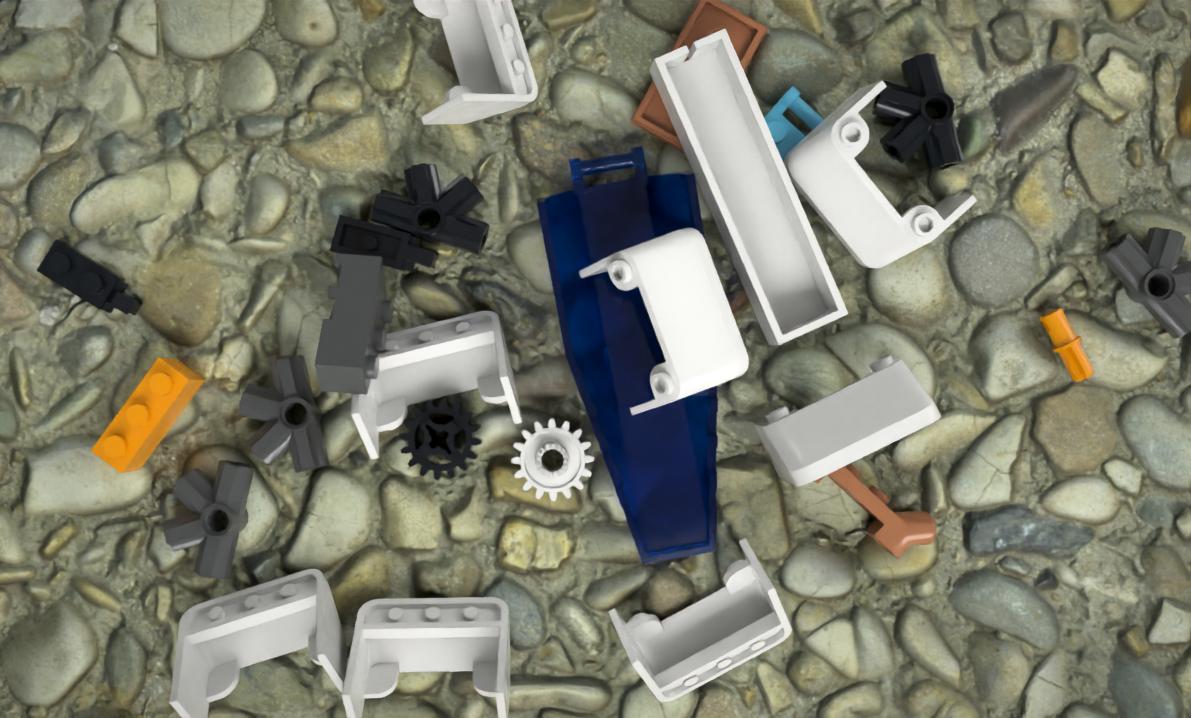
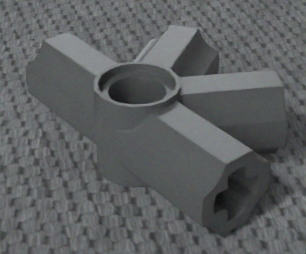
(1159, 263)
(277, 410)
(203, 524)

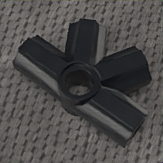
(914, 125)
(428, 199)

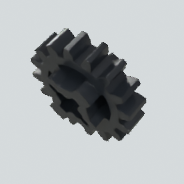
(427, 423)

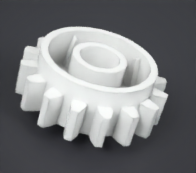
(552, 479)

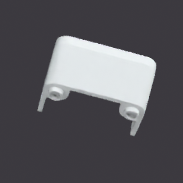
(486, 57)
(850, 202)
(685, 311)
(433, 364)
(847, 423)
(252, 628)
(708, 635)
(428, 638)

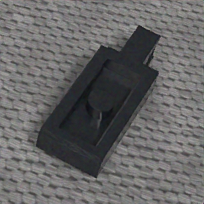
(397, 248)
(87, 279)

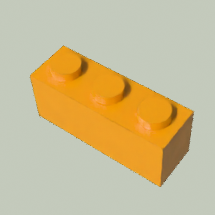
(148, 415)

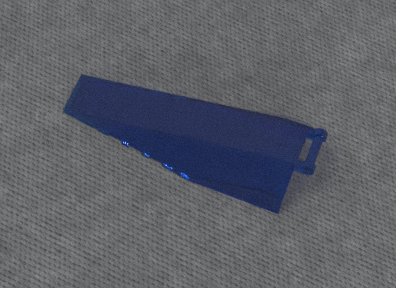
(667, 454)

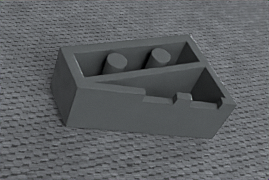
(356, 326)

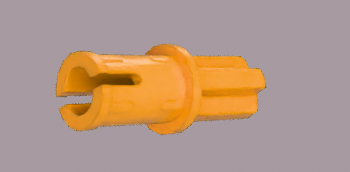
(1067, 344)

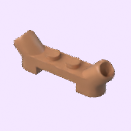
(890, 529)

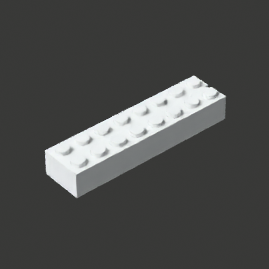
(747, 188)

